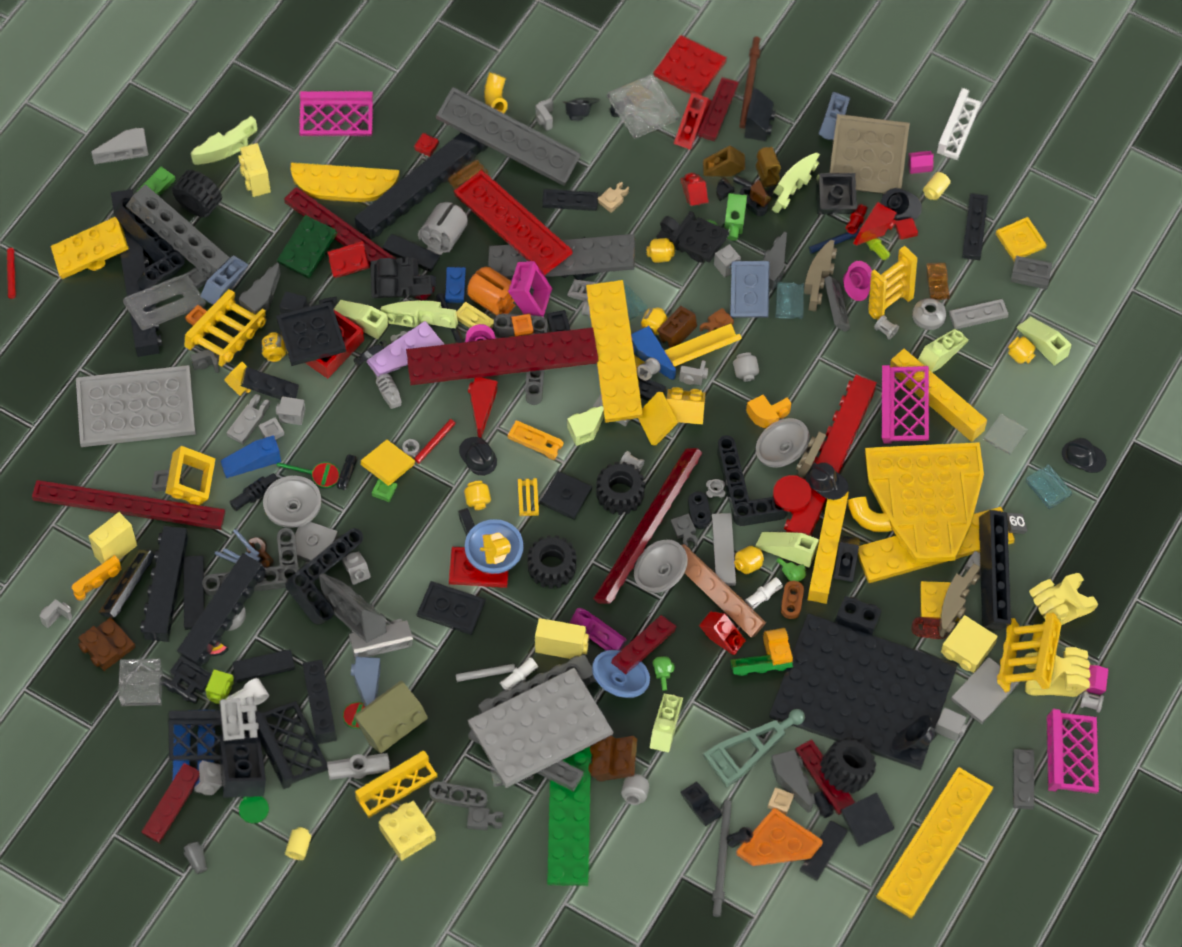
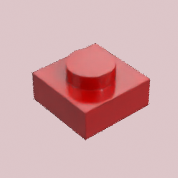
(426, 145)

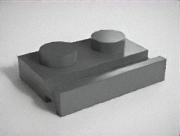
(1031, 272)

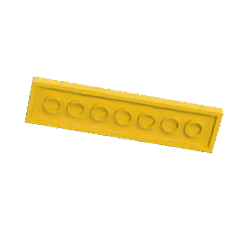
(614, 351)
(890, 557)
(934, 842)

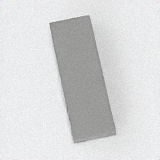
(978, 314)

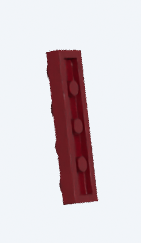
(718, 109)
(643, 644)
(811, 760)
(171, 803)

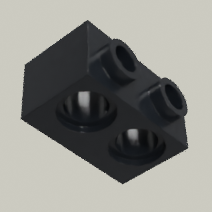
(856, 620)

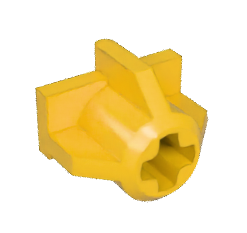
(495, 547)

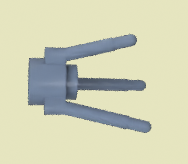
(253, 553)

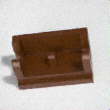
(677, 327)

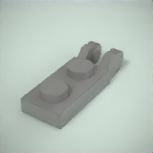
(248, 420)

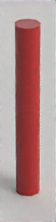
(11, 273)
(434, 441)

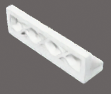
(954, 121)

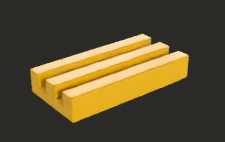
(527, 483)

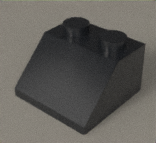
(759, 117)

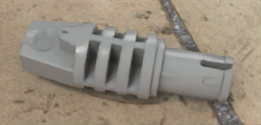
(388, 390)

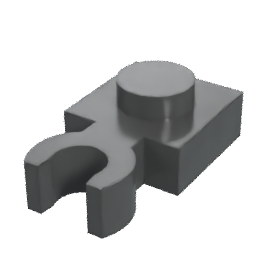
(684, 529)
(480, 819)

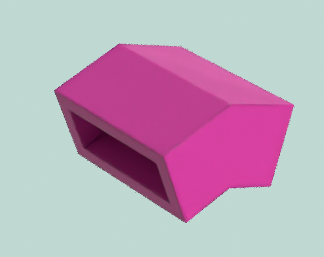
(920, 162)
(1097, 679)

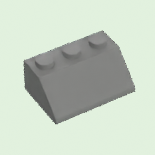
(396, 638)

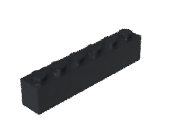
(994, 570)
(165, 584)
(221, 610)

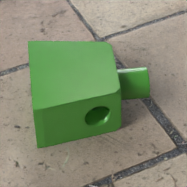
(735, 215)

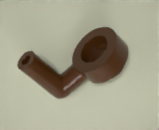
(267, 560)

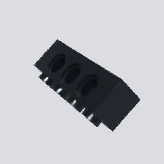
(319, 701)

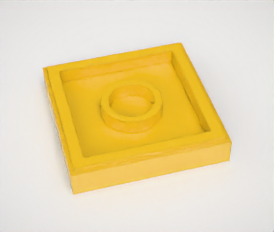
(1020, 238)
(657, 418)
(387, 462)

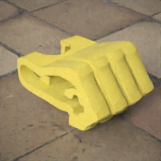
(1063, 599)
(1068, 676)

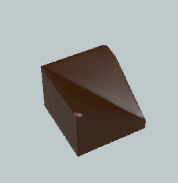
(758, 194)

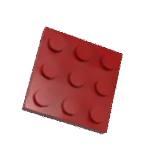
(689, 66)

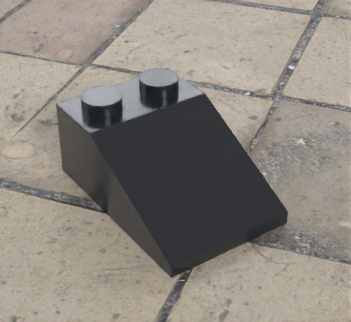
(242, 767)

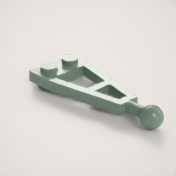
(724, 764)

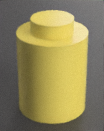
(936, 186)
(298, 844)

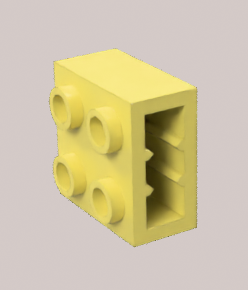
(254, 170)
(969, 644)
(407, 830)

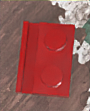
(348, 260)

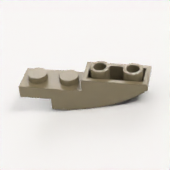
(819, 269)
(955, 599)

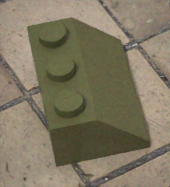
(390, 717)

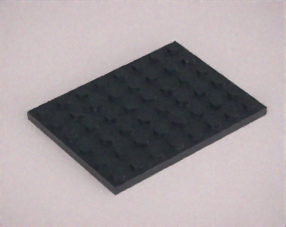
(862, 688)

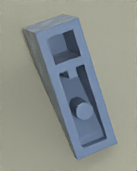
(837, 105)
(223, 279)
(366, 676)

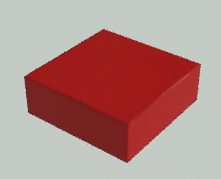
(906, 228)

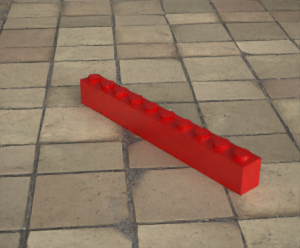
(835, 448)

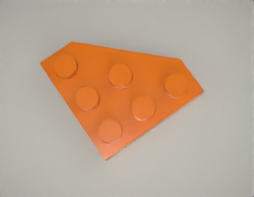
(779, 841)

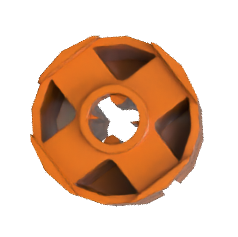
(491, 291)

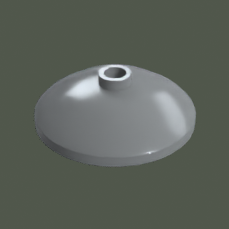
(782, 442)
(289, 493)
(660, 566)

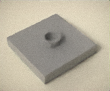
(312, 540)

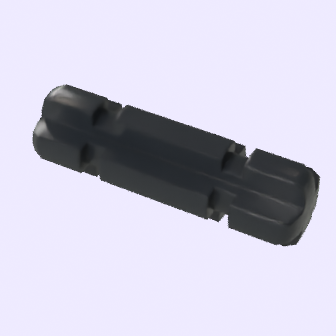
(346, 472)

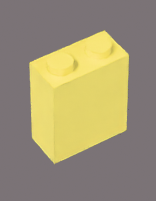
(113, 539)
(560, 639)

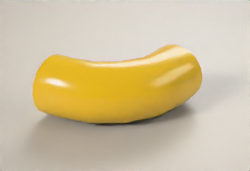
(493, 92)
(866, 517)

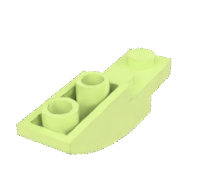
(221, 147)
(794, 180)
(416, 312)

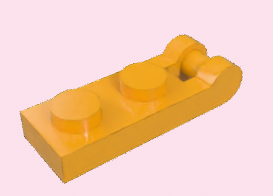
(535, 439)
(96, 578)

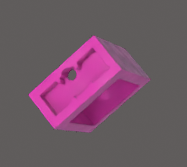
(519, 290)

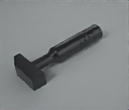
(743, 182)

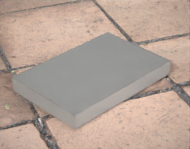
(981, 692)

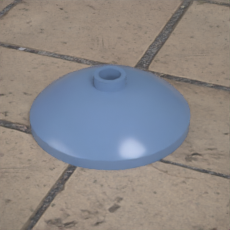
(474, 542)
(615, 681)

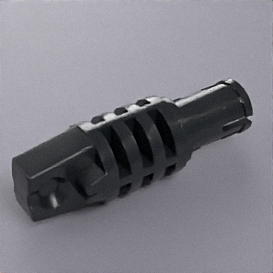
(253, 492)

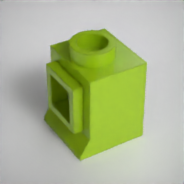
(219, 686)

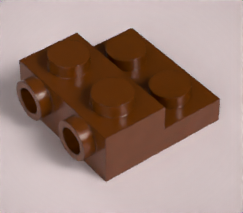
(105, 644)
(613, 758)

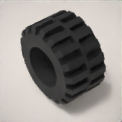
(197, 193)
(620, 475)
(552, 548)
(848, 765)

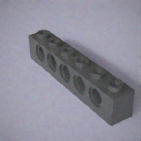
(177, 231)
(580, 664)

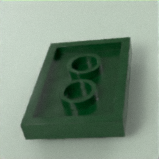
(307, 246)

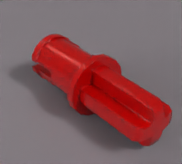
(856, 219)

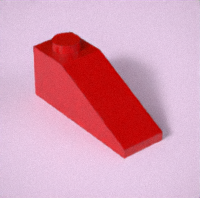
(692, 120)
(876, 224)
(482, 397)

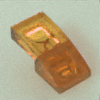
(937, 281)

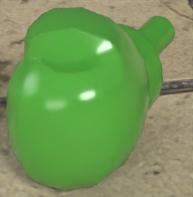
(792, 571)
(663, 668)

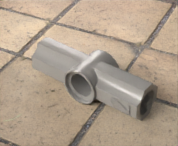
(345, 768)

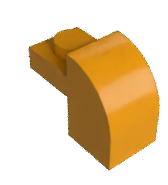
(764, 414)
(777, 646)

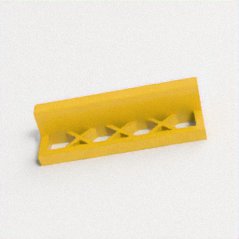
(702, 345)
(393, 777)

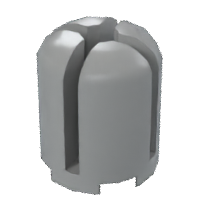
(443, 227)

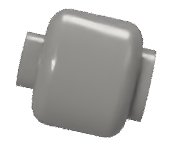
(746, 366)
(635, 789)

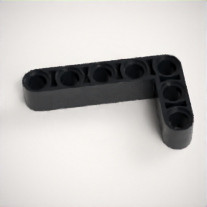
(166, 258)
(739, 489)
(318, 567)

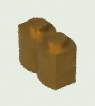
(768, 167)

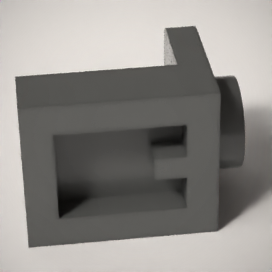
(204, 359)
(160, 480)

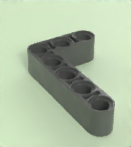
(532, 384)
(279, 571)

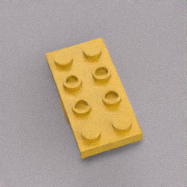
(89, 248)

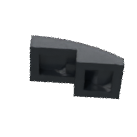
(700, 803)

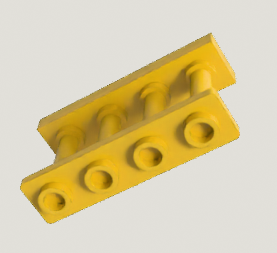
(897, 285)
(217, 314)
(1044, 660)

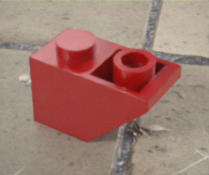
(694, 189)
(722, 632)

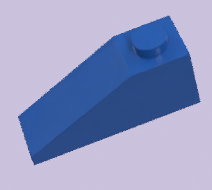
(647, 346)
(252, 457)

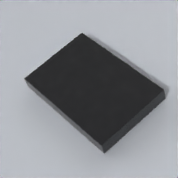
(451, 607)

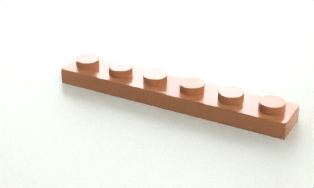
(722, 594)

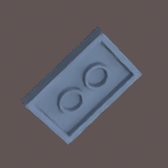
(750, 289)

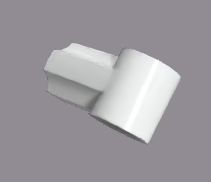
(251, 689)

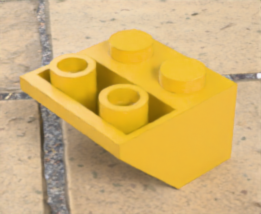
(687, 405)

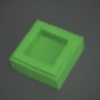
(384, 491)

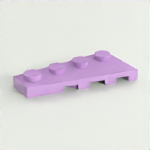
(395, 355)

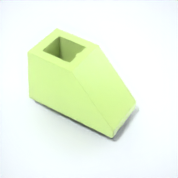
(584, 426)

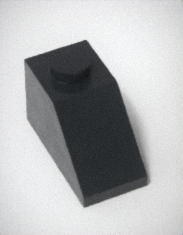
(847, 558)

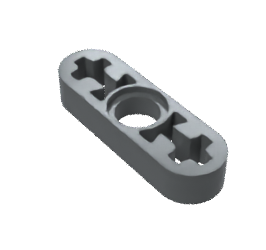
(442, 798)

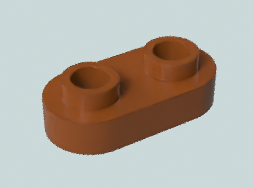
(792, 601)

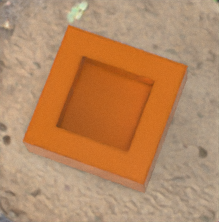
(195, 315)
(522, 325)

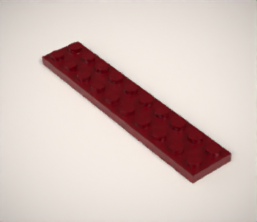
(501, 356)

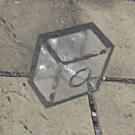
(140, 682)

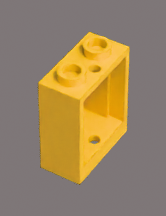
(194, 459)

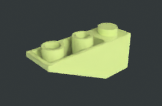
(365, 316)
(1046, 340)
(942, 349)
(791, 546)
(666, 723)

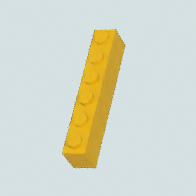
(942, 398)
(827, 549)

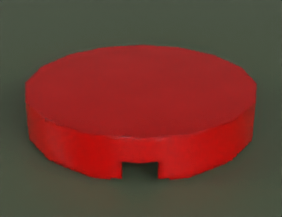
(792, 493)

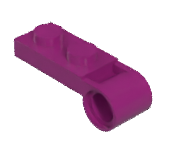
(598, 630)

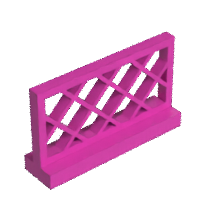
(333, 99)
(889, 400)
(1056, 747)

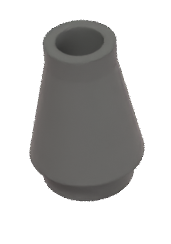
(195, 856)

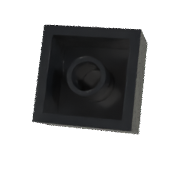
(836, 193)

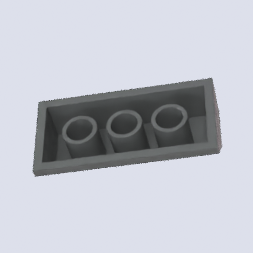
(353, 609)

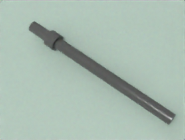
(718, 894)

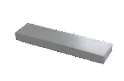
(724, 548)

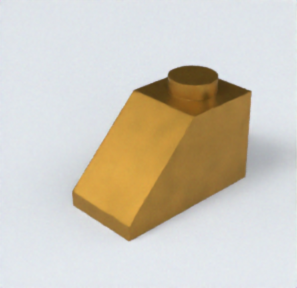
(724, 163)

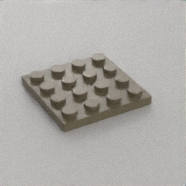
(870, 150)

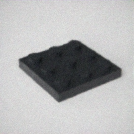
(311, 333)

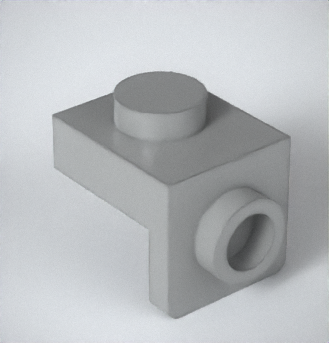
(543, 114)
(693, 375)
(356, 567)
(54, 611)
(209, 778)

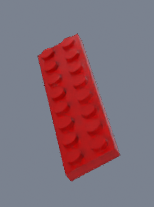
(513, 222)

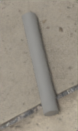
(485, 672)

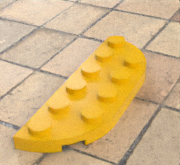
(343, 182)

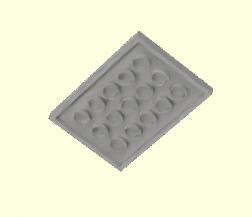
(135, 406)
(540, 727)

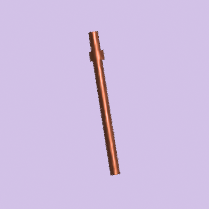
(754, 55)

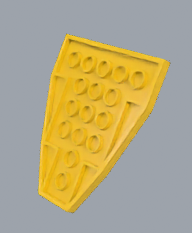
(927, 494)

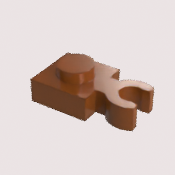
(717, 320)

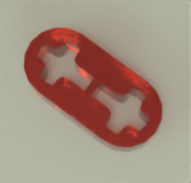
(929, 630)

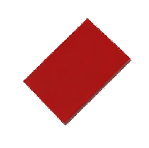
(464, 573)

